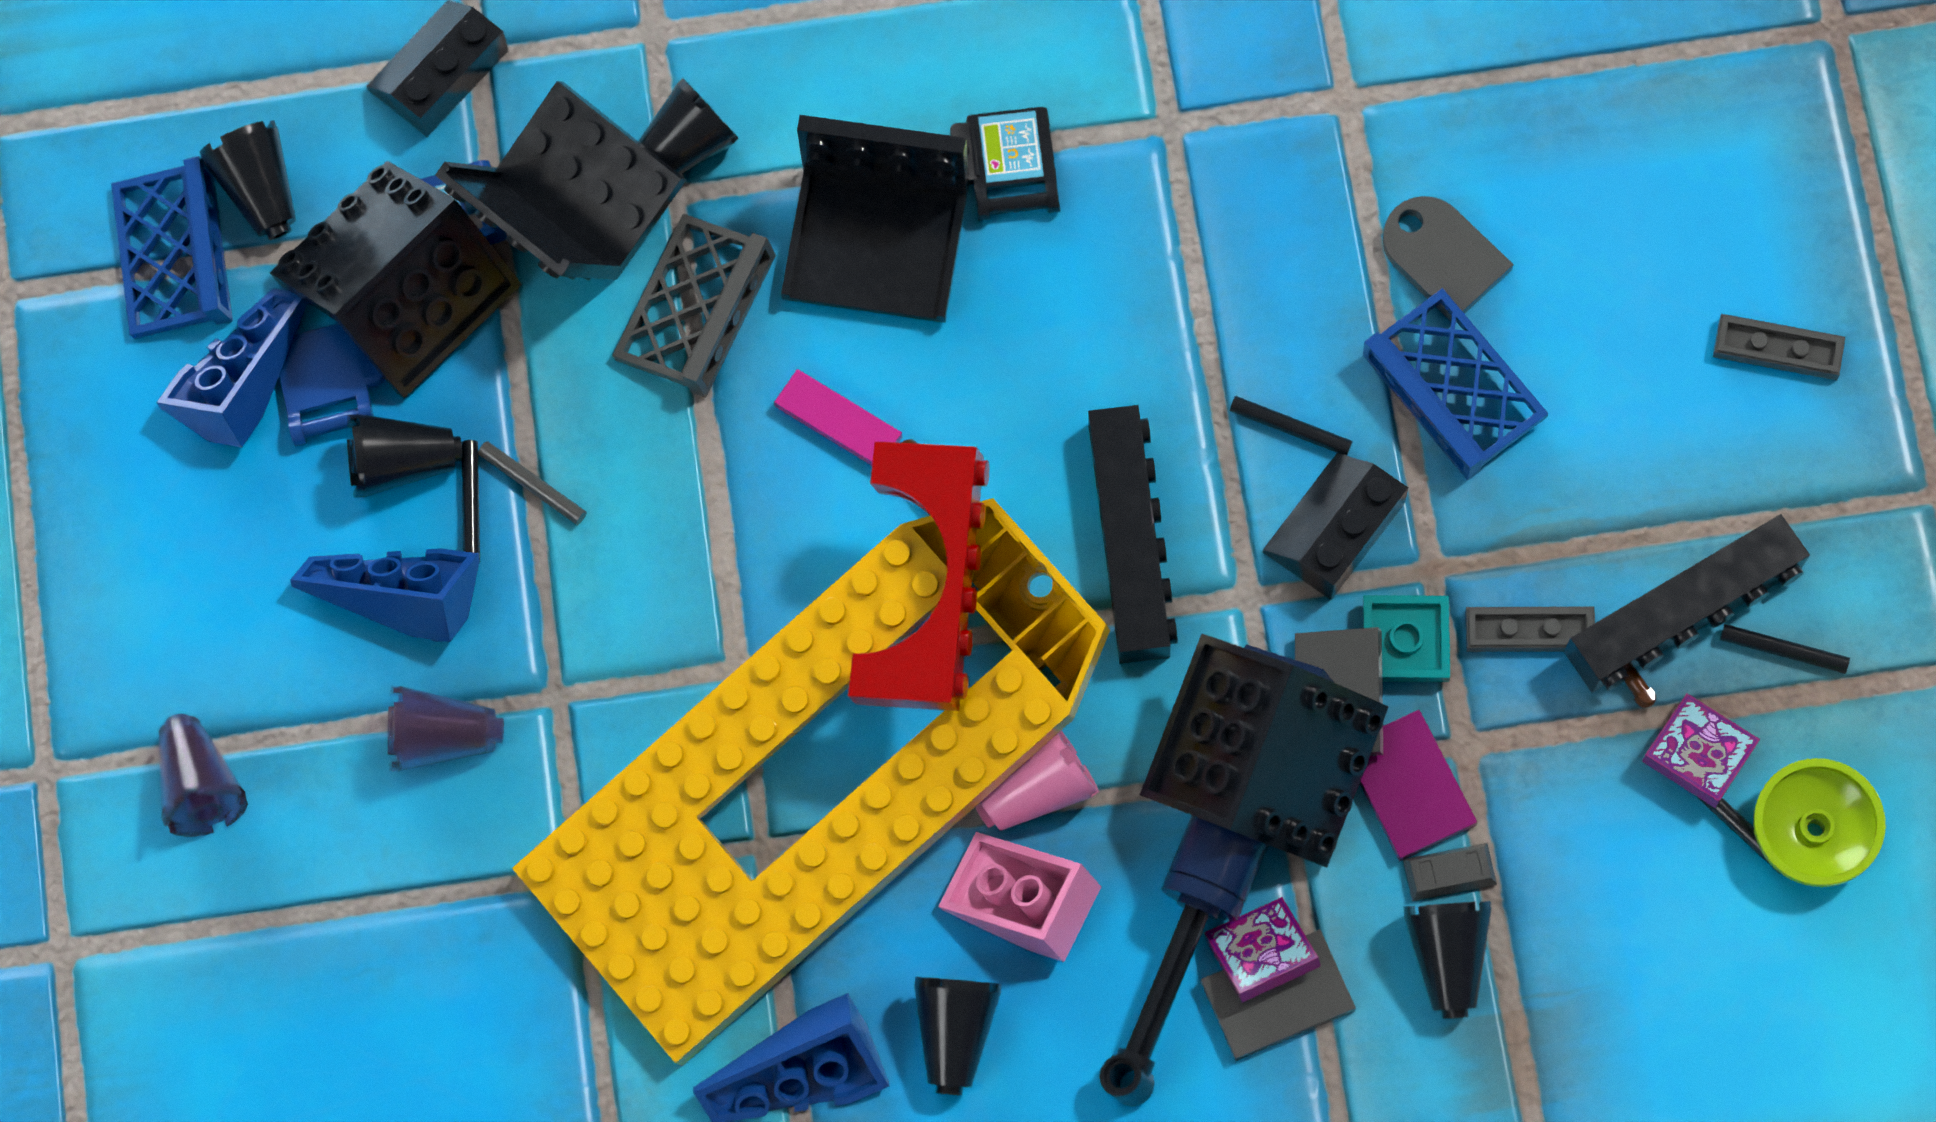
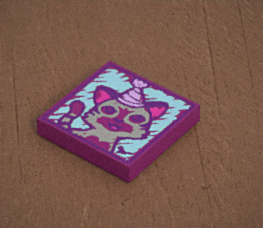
(1700, 750)
(1262, 949)

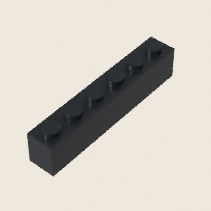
(1129, 534)
(1686, 604)

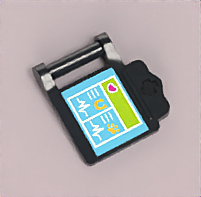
(1010, 152)

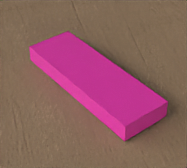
(834, 416)

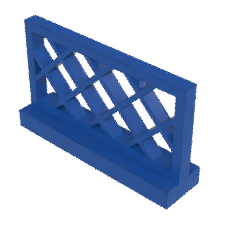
(202, 234)
(1426, 405)

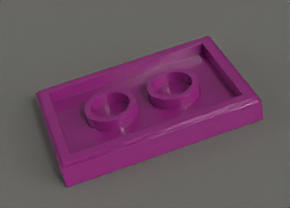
(1414, 789)

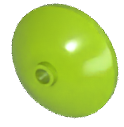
(1835, 800)

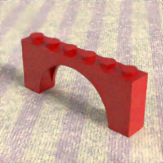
(929, 664)

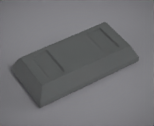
(1449, 872)

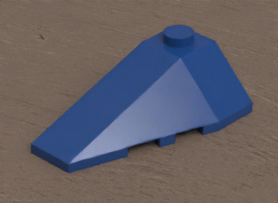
(411, 595)

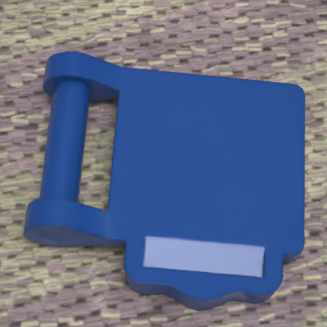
(321, 372)

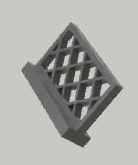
(728, 307)

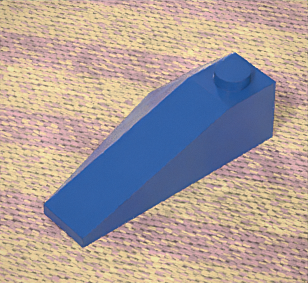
(233, 384)
(809, 1061)

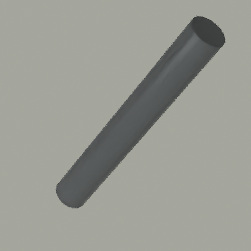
(532, 483)

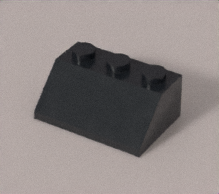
(440, 65)
(1337, 523)

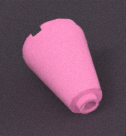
(1040, 786)

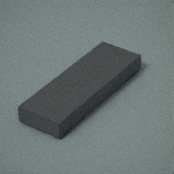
(1779, 346)
(1524, 628)

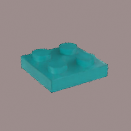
(1412, 636)

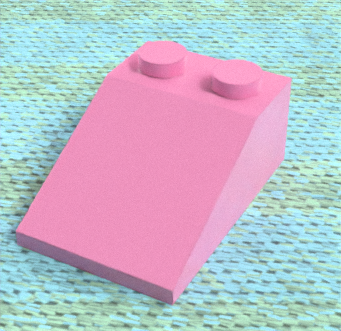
(1021, 895)

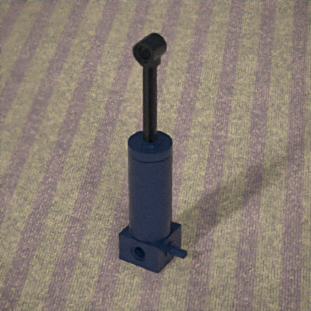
(1210, 881)

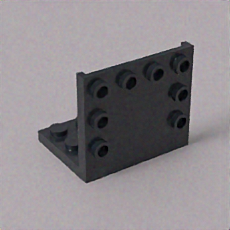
(570, 189)
(877, 218)
(399, 274)
(1264, 749)

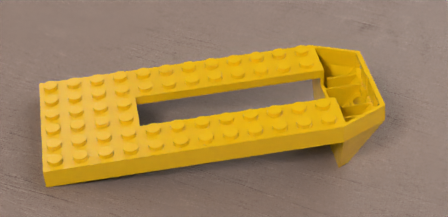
(666, 901)

